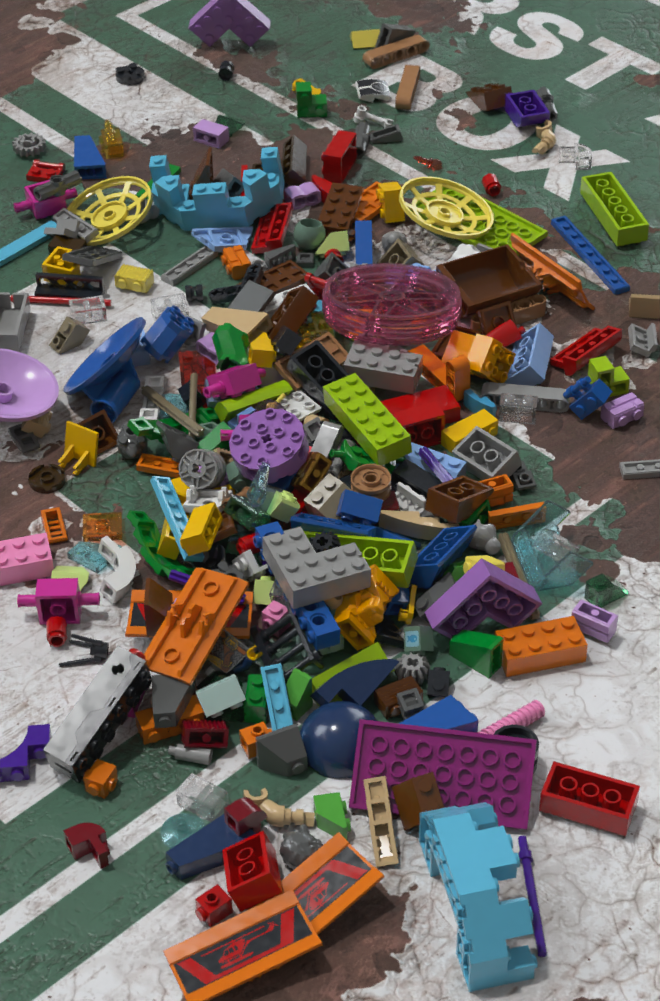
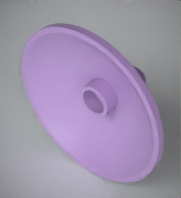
(25, 387)

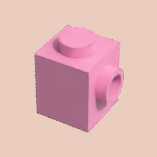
(272, 614)

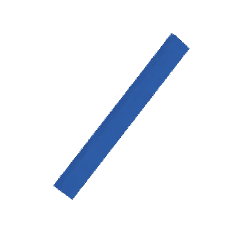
(590, 255)

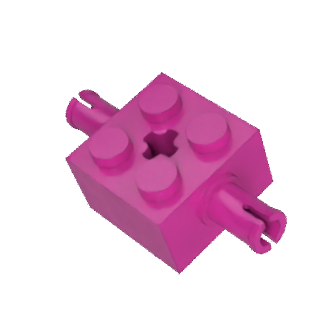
(45, 207)
(234, 381)
(58, 598)

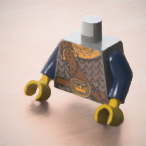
(231, 655)

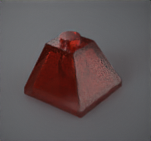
(195, 362)

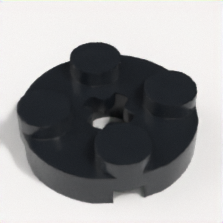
(130, 74)

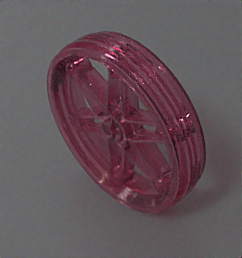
(391, 304)

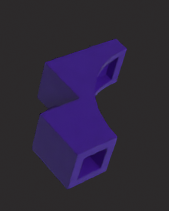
(17, 764)

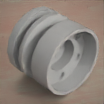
(212, 470)

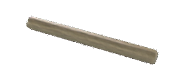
(172, 411)
(510, 556)

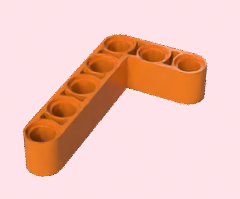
(453, 374)

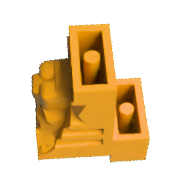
(485, 354)
(365, 609)

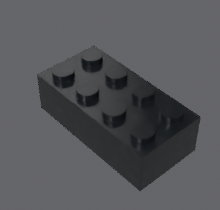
(314, 369)

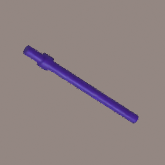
(526, 859)

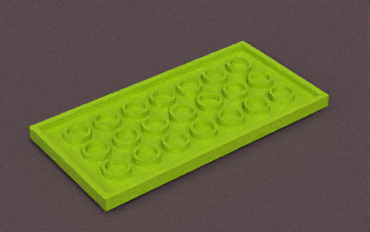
(503, 224)

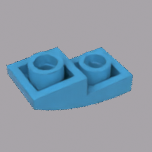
(475, 403)

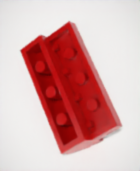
(272, 229)
(585, 348)

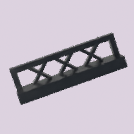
(70, 289)

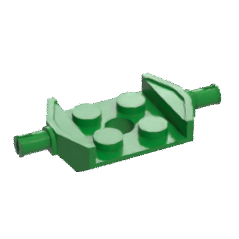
(357, 456)

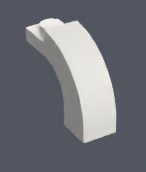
(118, 583)

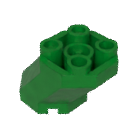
(230, 346)

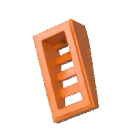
(50, 514)

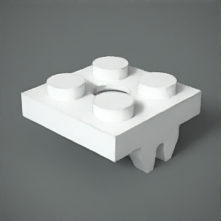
(201, 497)

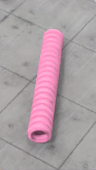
(522, 716)

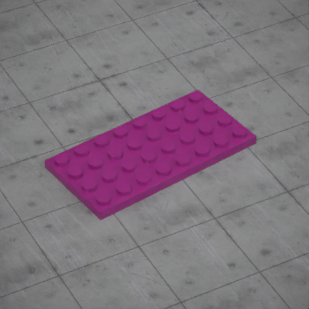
(466, 766)

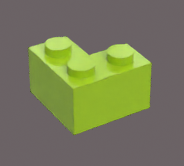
(612, 376)

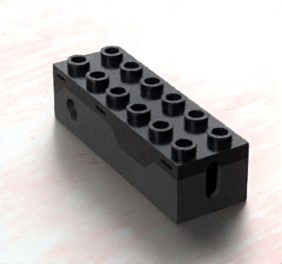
(99, 713)

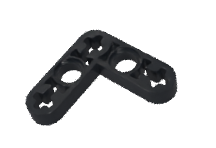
(228, 294)

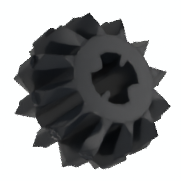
(324, 541)

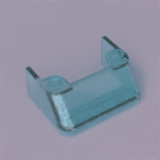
(540, 569)

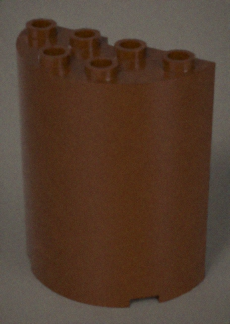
(490, 279)

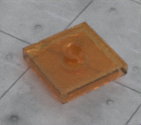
(101, 525)

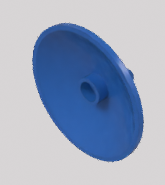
(109, 373)

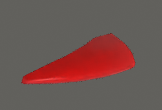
(507, 333)

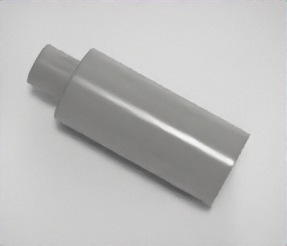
(195, 755)

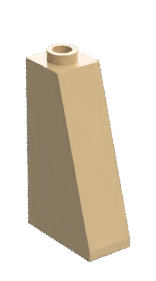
(250, 322)

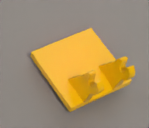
(79, 444)

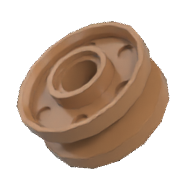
(371, 481)

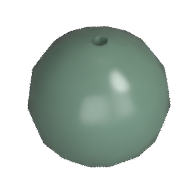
(309, 233)

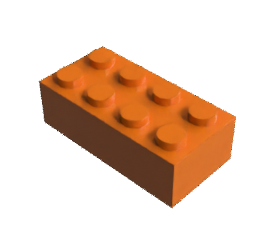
(542, 646)

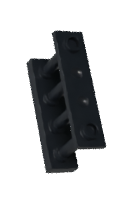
(262, 641)

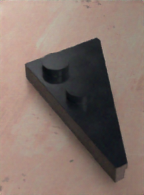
(388, 633)

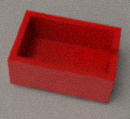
(339, 156)

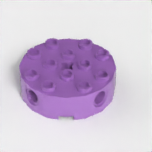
(271, 438)

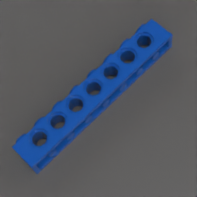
(313, 618)

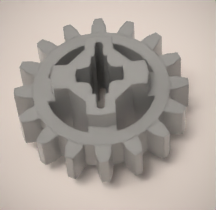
(29, 144)

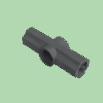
(548, 100)
(362, 137)
(57, 185)

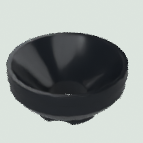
(215, 553)

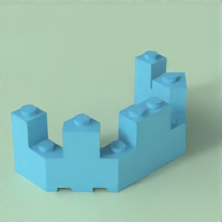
(211, 201)
(471, 859)

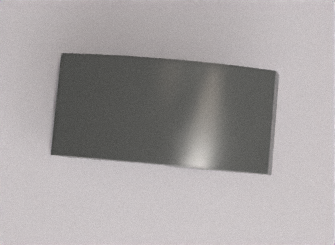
(523, 478)

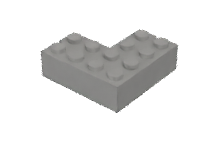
(13, 320)
(384, 366)
(314, 576)

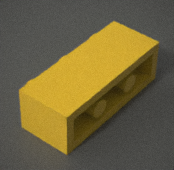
(457, 432)
(201, 529)

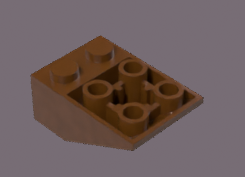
(489, 96)

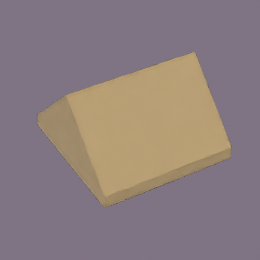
(644, 306)

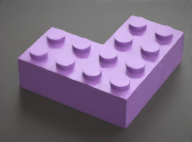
(236, 15)
(483, 594)

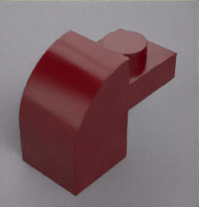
(244, 815)
(88, 839)

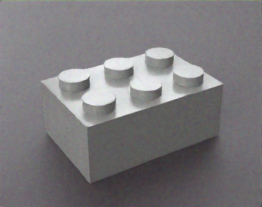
(487, 455)

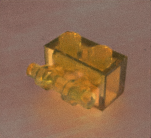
(111, 141)
(318, 327)

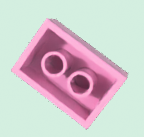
(25, 559)

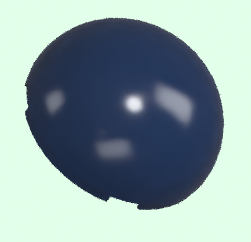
(332, 736)

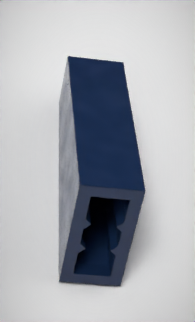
(202, 849)

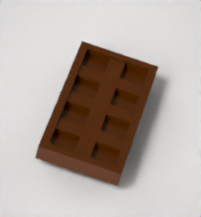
(340, 207)
(283, 277)

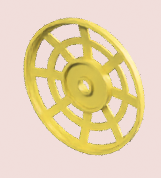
(444, 212)
(113, 213)

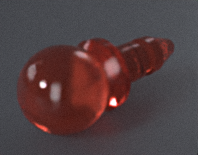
(434, 164)

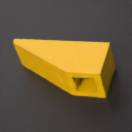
(262, 352)

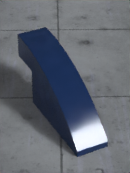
(355, 682)

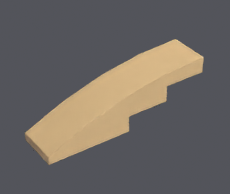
(411, 524)
(381, 821)

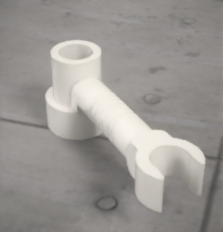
(361, 115)

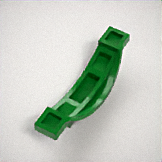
(148, 428)
(149, 537)

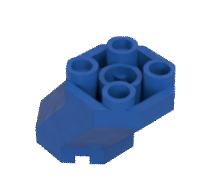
(167, 334)

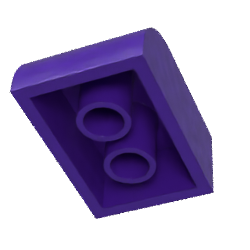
(526, 108)

